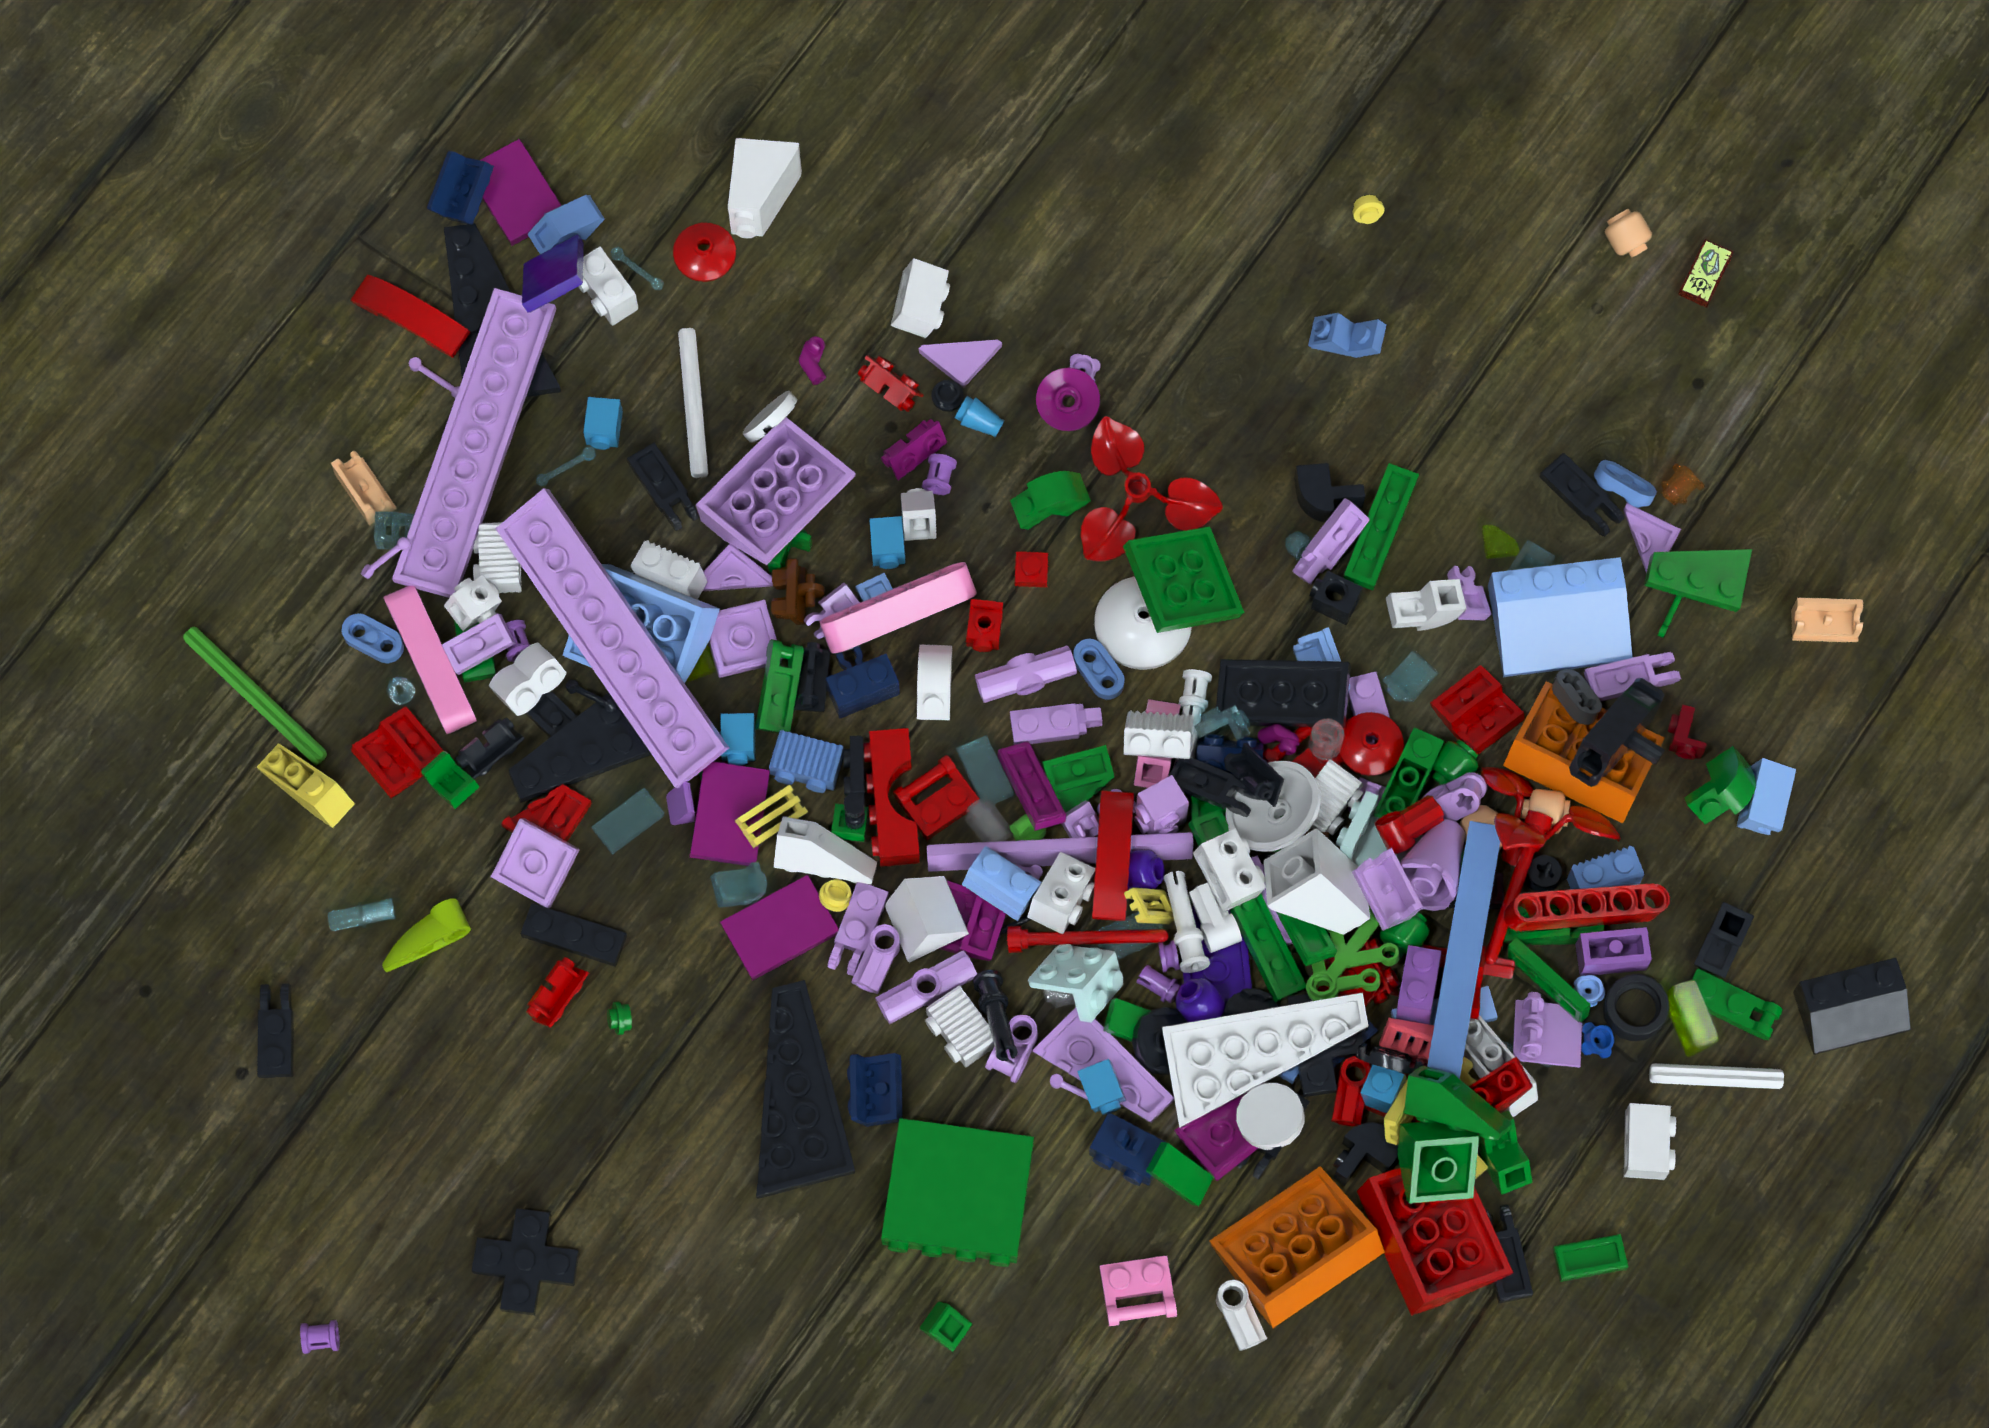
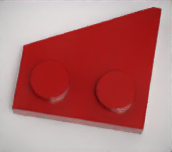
(556, 813)

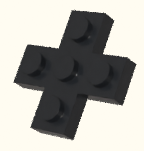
(1317, 1073)
(525, 1262)

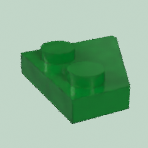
(1079, 775)

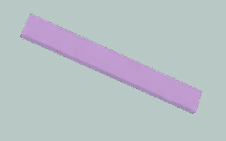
(1045, 851)

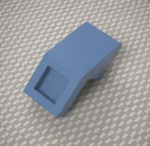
(564, 222)
(1341, 336)

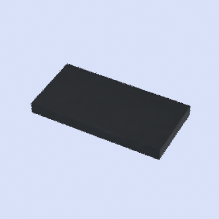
(1285, 691)

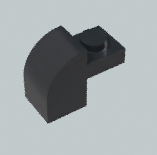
(1316, 494)
(1723, 940)
(1368, 1144)

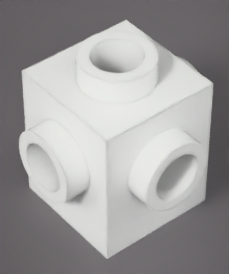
(473, 602)

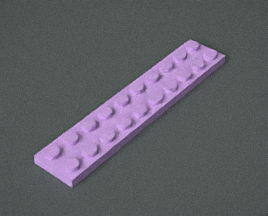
(474, 444)
(612, 638)

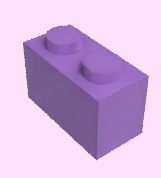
(1613, 951)
(1418, 984)

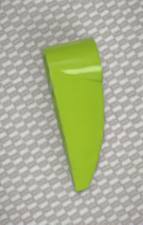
(438, 929)

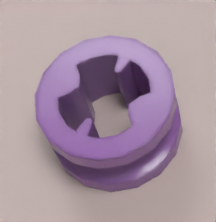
(1168, 956)

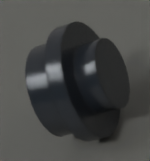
(947, 395)

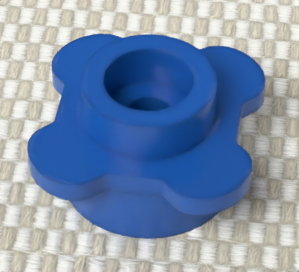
(1605, 1038)

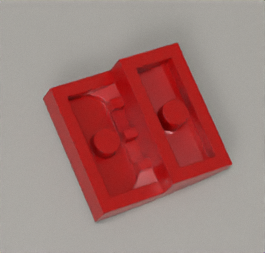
(1477, 710)
(397, 751)

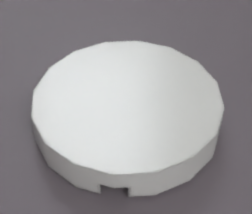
(770, 416)
(1270, 1116)

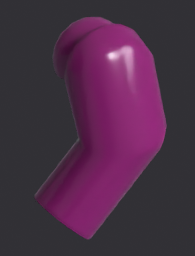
(810, 358)
(1276, 732)

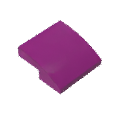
(981, 921)

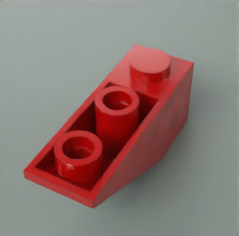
(1503, 1085)

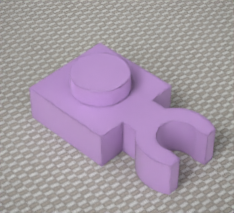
(1474, 596)
(834, 602)

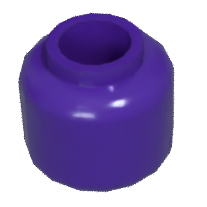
(1145, 869)
(1199, 1000)

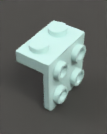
(1362, 838)
(1085, 972)

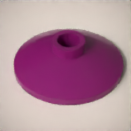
(1063, 384)

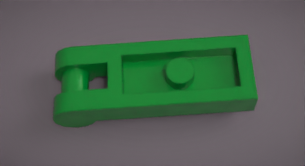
(779, 687)
(1736, 1005)

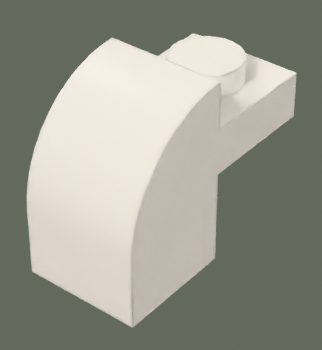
(1426, 609)
(934, 682)

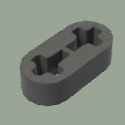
(1576, 696)

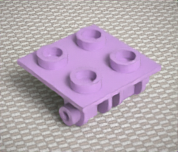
(1546, 1033)

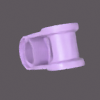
(1460, 796)
(1016, 1066)

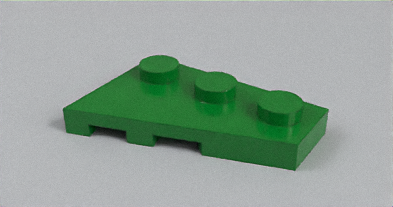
(1703, 576)

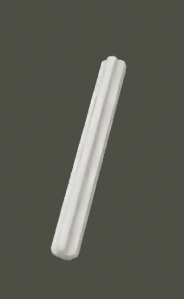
(693, 403)

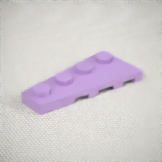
(1082, 1044)

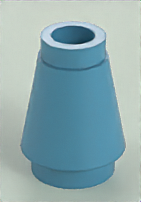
(979, 417)

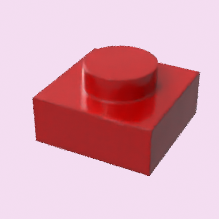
(1031, 569)

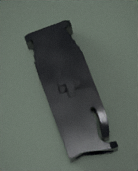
(1618, 732)

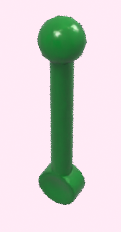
(1670, 614)

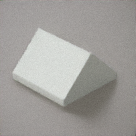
(925, 916)

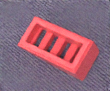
(1415, 1049)

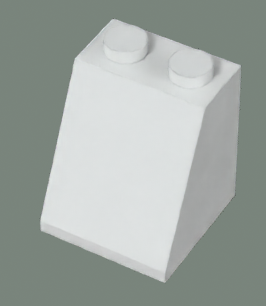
(760, 183)
(1315, 884)

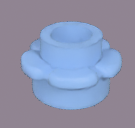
(1593, 983)

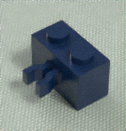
(862, 684)
(1125, 1149)

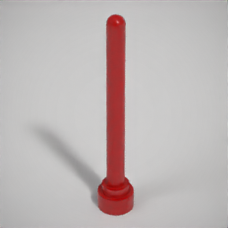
(1543, 824)
(1022, 938)

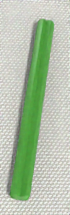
(255, 695)

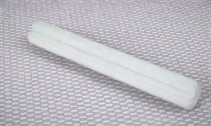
(1716, 1076)

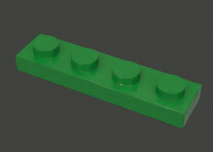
(1382, 527)

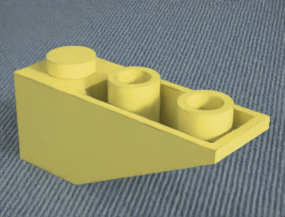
(306, 785)

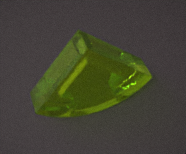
(1498, 543)

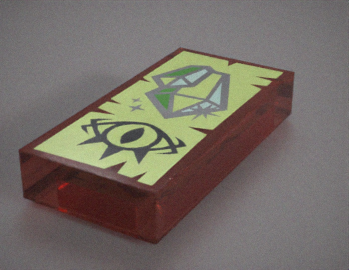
(1706, 273)

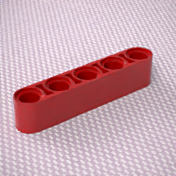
(1573, 914)

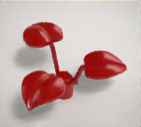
(1119, 448)
(1516, 834)

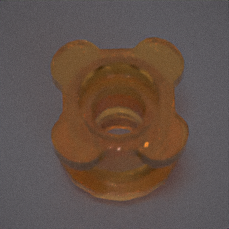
(1680, 485)

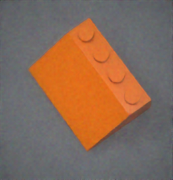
(1549, 745)
(1298, 1246)

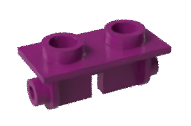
(924, 441)

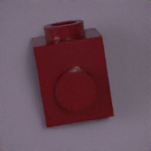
(1680, 727)

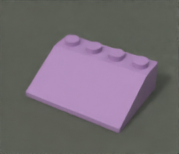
(773, 492)

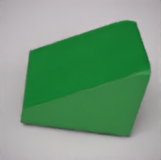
(945, 1325)

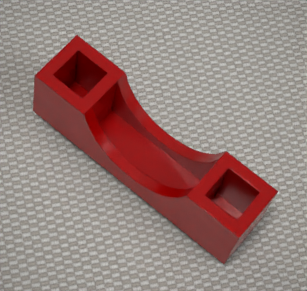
(890, 758)

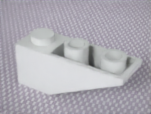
(817, 851)
(1489, 1053)

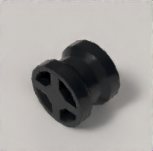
(1541, 881)

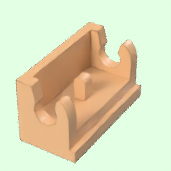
(362, 487)
(1826, 619)

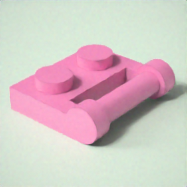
(1135, 1280)

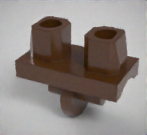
(800, 592)

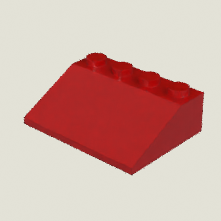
(1433, 1246)

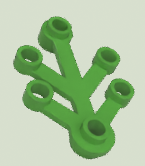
(1347, 957)

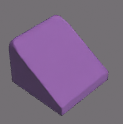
(681, 805)

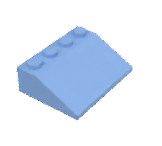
(1560, 616)
(672, 618)

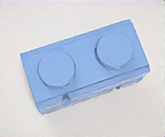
(1001, 883)

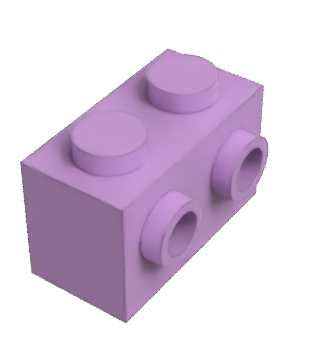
(1161, 808)

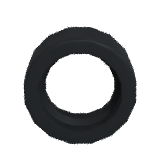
(1645, 984)

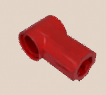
(1402, 827)
(1348, 1099)

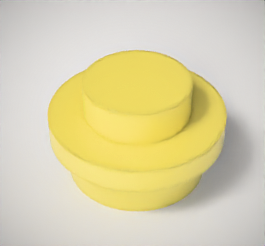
(1367, 209)
(835, 895)

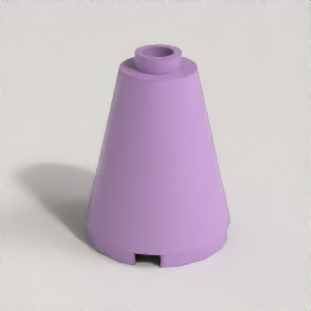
(1436, 864)

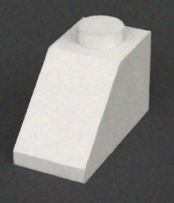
(918, 514)

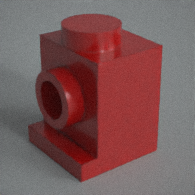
(986, 613)

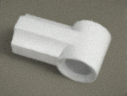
(1218, 927)
(1242, 1317)

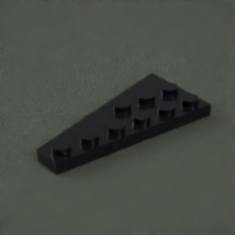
(472, 283)
(580, 750)
(800, 1117)

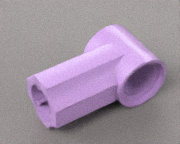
(876, 961)

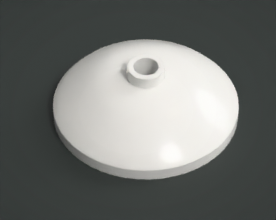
(1130, 638)
(1297, 803)

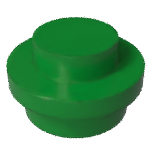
(619, 1018)

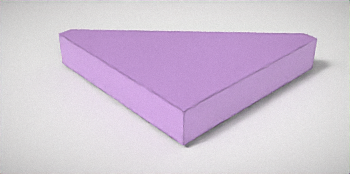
(961, 359)
(1649, 533)
(735, 571)

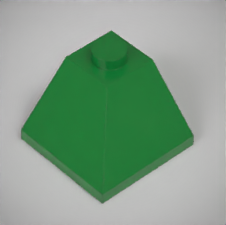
(1437, 1162)

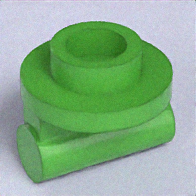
(1023, 830)

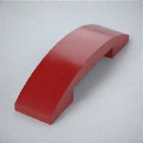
(411, 314)
(1113, 855)

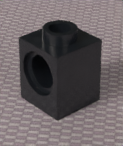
(1337, 610)

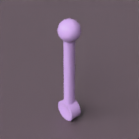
(416, 365)
(403, 543)
(1056, 1082)

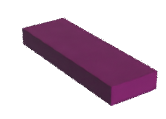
(1031, 785)

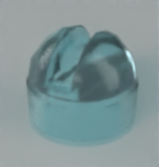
(1296, 544)
(407, 687)

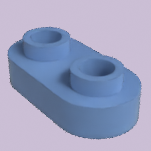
(1618, 479)
(374, 639)
(1099, 670)

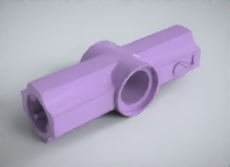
(1025, 674)
(906, 996)

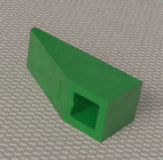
(1410, 773)
(1445, 1099)

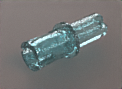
(361, 915)

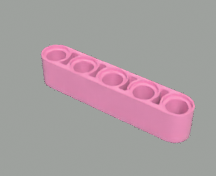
(898, 607)
(430, 659)

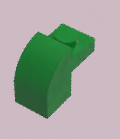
(1050, 494)
(1729, 788)
(1506, 1160)

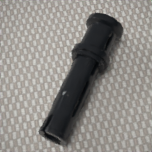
(994, 1005)

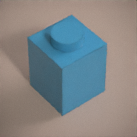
(603, 422)
(887, 542)
(739, 735)
(1102, 1087)
(1382, 1088)

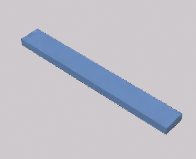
(1464, 948)

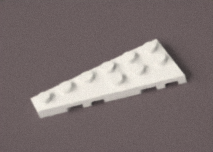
(1234, 1053)

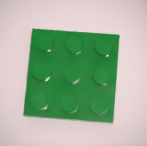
(1183, 579)

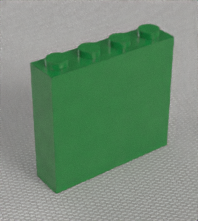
(957, 1192)

